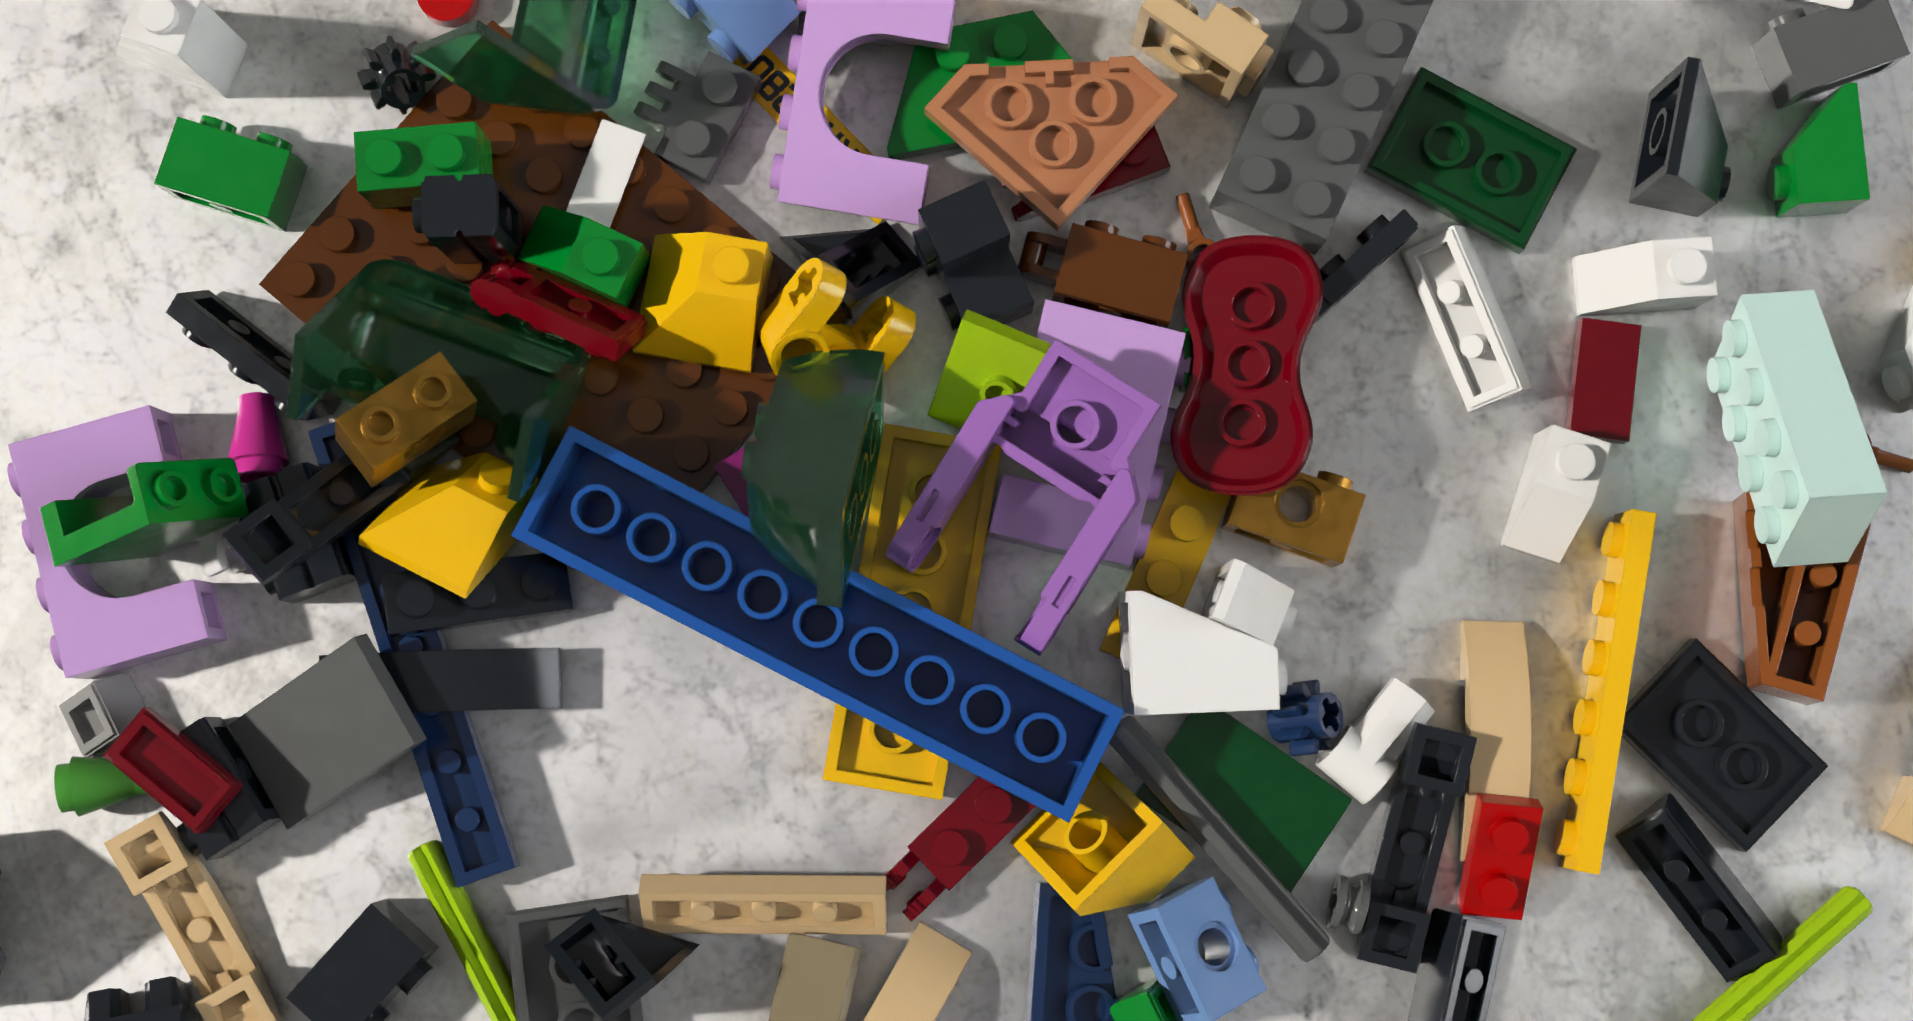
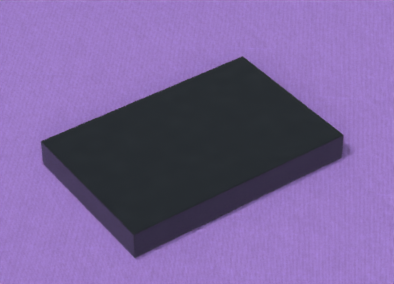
(1719, 745)

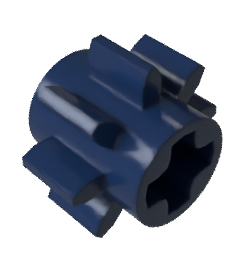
(1306, 718)

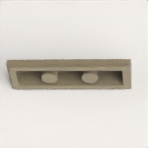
(815, 980)

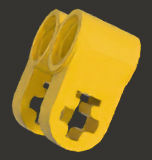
(799, 316)

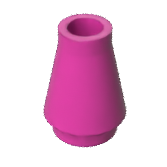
(257, 438)

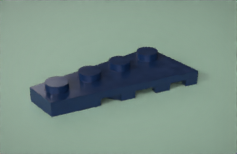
(1068, 962)

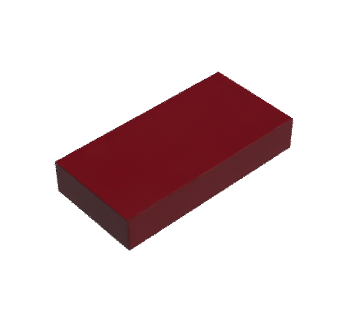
(1603, 379)
(173, 770)

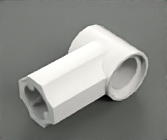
(1366, 751)

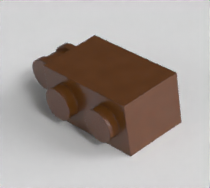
(1108, 271)

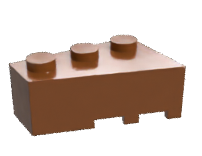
(1790, 614)

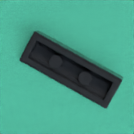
(1700, 888)
(1457, 968)

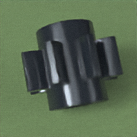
(385, 87)

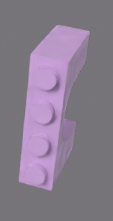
(816, 165)
(1141, 356)
(91, 626)

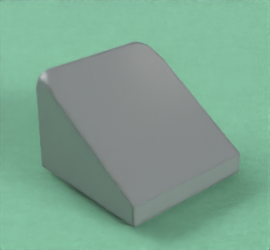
(101, 712)

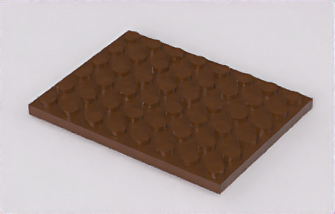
(646, 406)

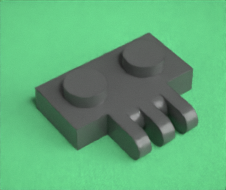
(699, 113)

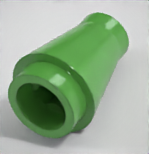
(91, 785)

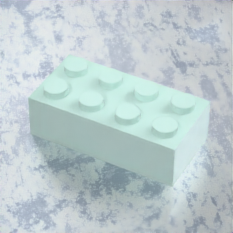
(1795, 429)

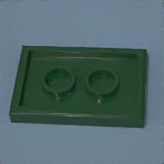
(1470, 160)
(1257, 789)

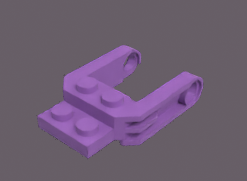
(1072, 430)

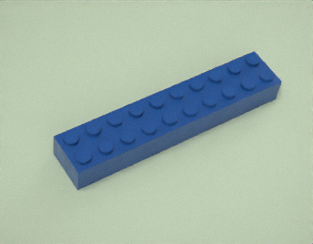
(869, 656)

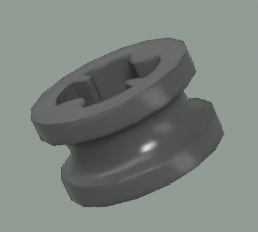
(1348, 904)

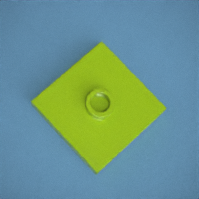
(984, 364)

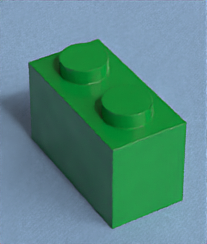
(398, 159)
(231, 172)

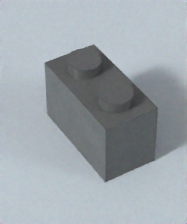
(1827, 49)

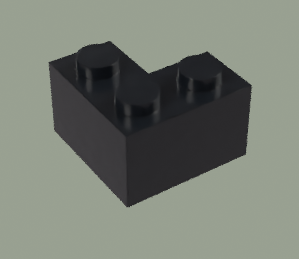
(969, 251)

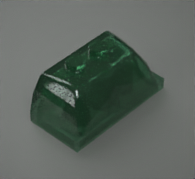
(817, 464)

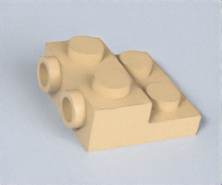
(1213, 54)

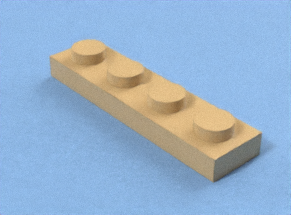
(764, 904)

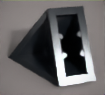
(871, 259)
(615, 960)

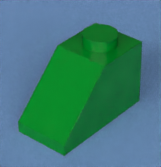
(1823, 161)
(586, 254)

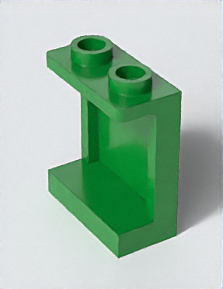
(167, 509)

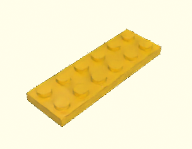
(944, 583)

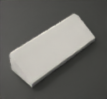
(1466, 317)

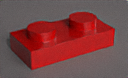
(1499, 856)

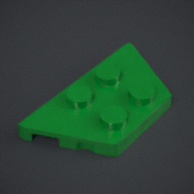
(995, 41)

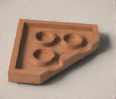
(1051, 124)

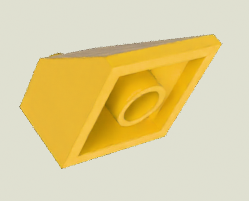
(705, 299)
(451, 522)
(1108, 852)

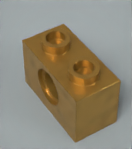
(405, 419)
(1324, 532)

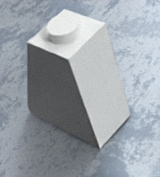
(183, 43)
(1190, 663)

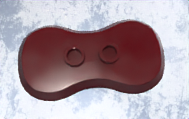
(1245, 407)

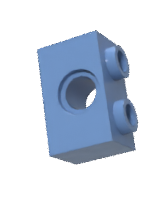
(1170, 937)

